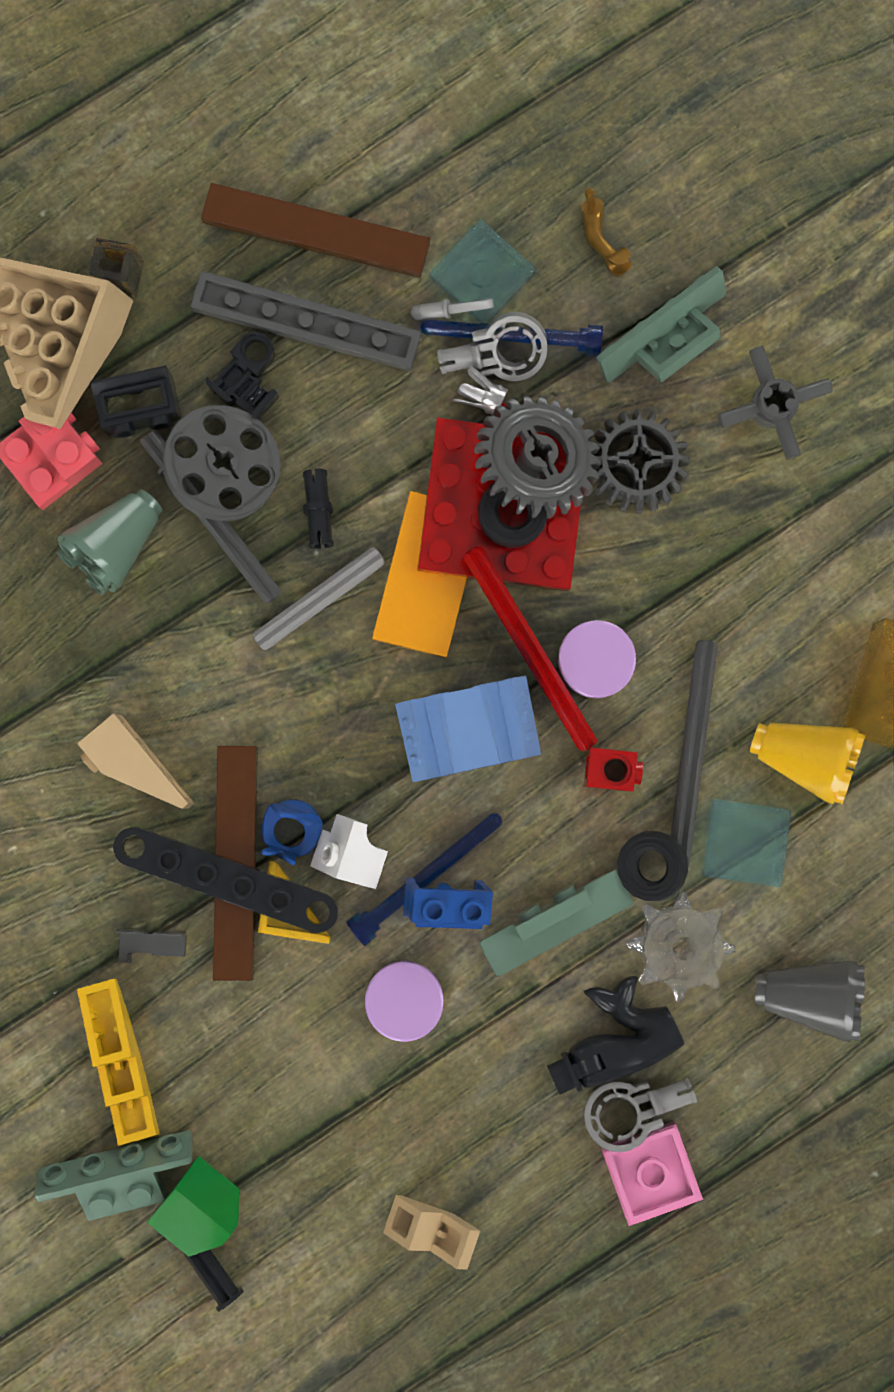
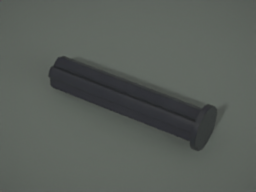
(214, 1278)

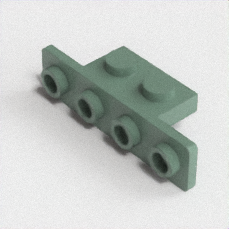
(670, 334)
(556, 922)
(117, 1177)

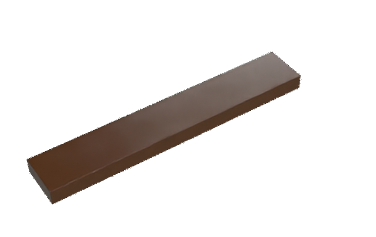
(315, 230)
(236, 841)

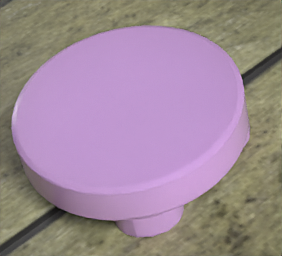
(596, 659)
(404, 1001)

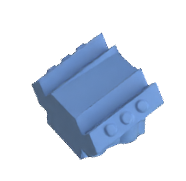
(468, 729)

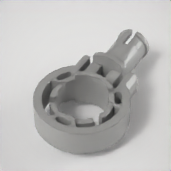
(494, 363)
(661, 1101)

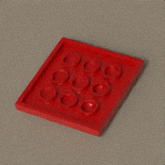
(453, 523)

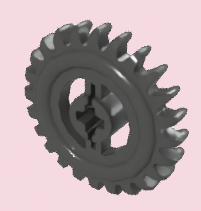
(533, 476)

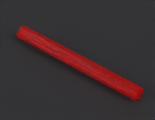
(530, 648)

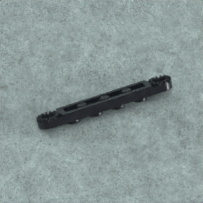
(225, 879)

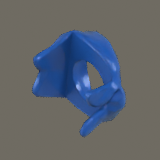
(296, 810)

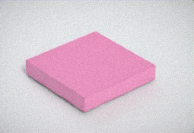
(653, 1176)

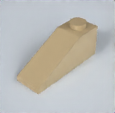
(124, 756)

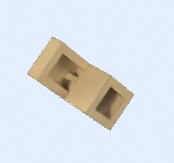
(431, 1229)

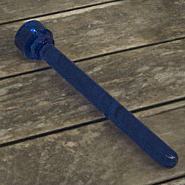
(586, 339)
(367, 924)

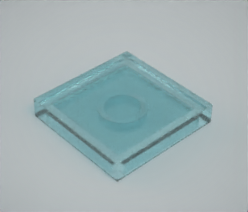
(482, 268)
(746, 843)

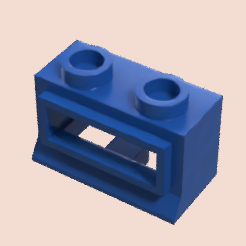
(447, 906)

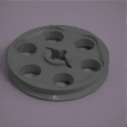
(220, 480)

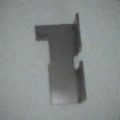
(158, 943)

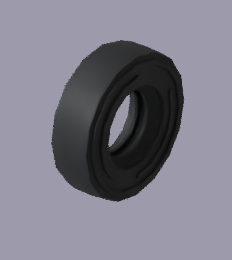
(503, 534)
(675, 861)

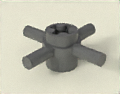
(789, 401)

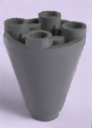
(816, 997)

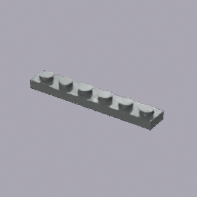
(306, 321)

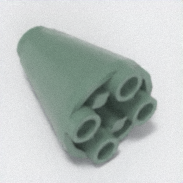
(110, 540)

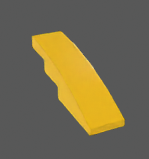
(118, 1061)

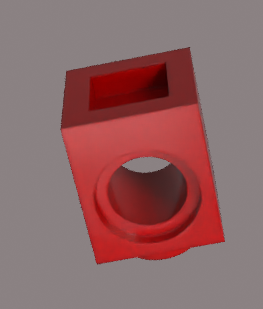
(594, 769)

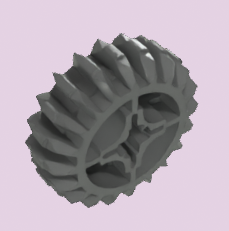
(639, 429)

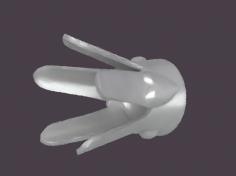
(484, 399)

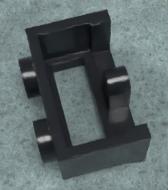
(154, 416)

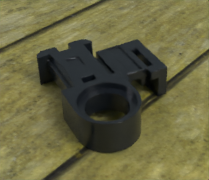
(242, 384)

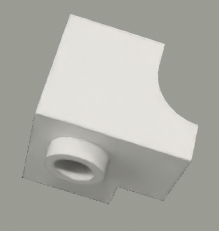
(349, 854)

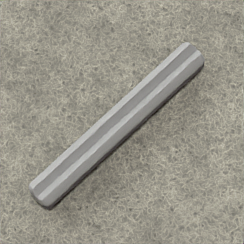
(318, 598)

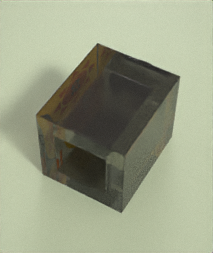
(118, 264)

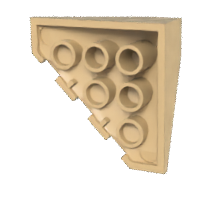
(56, 334)

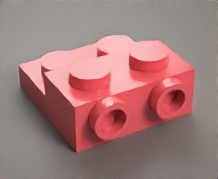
(49, 458)

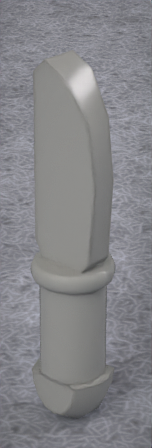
(445, 308)

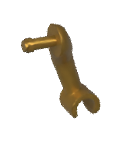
(592, 213)

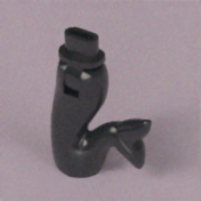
(610, 1056)

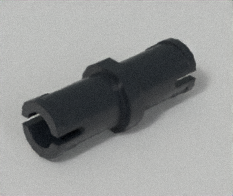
(318, 509)

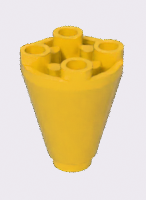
(811, 756)

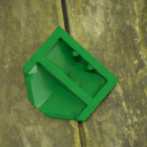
(198, 1210)

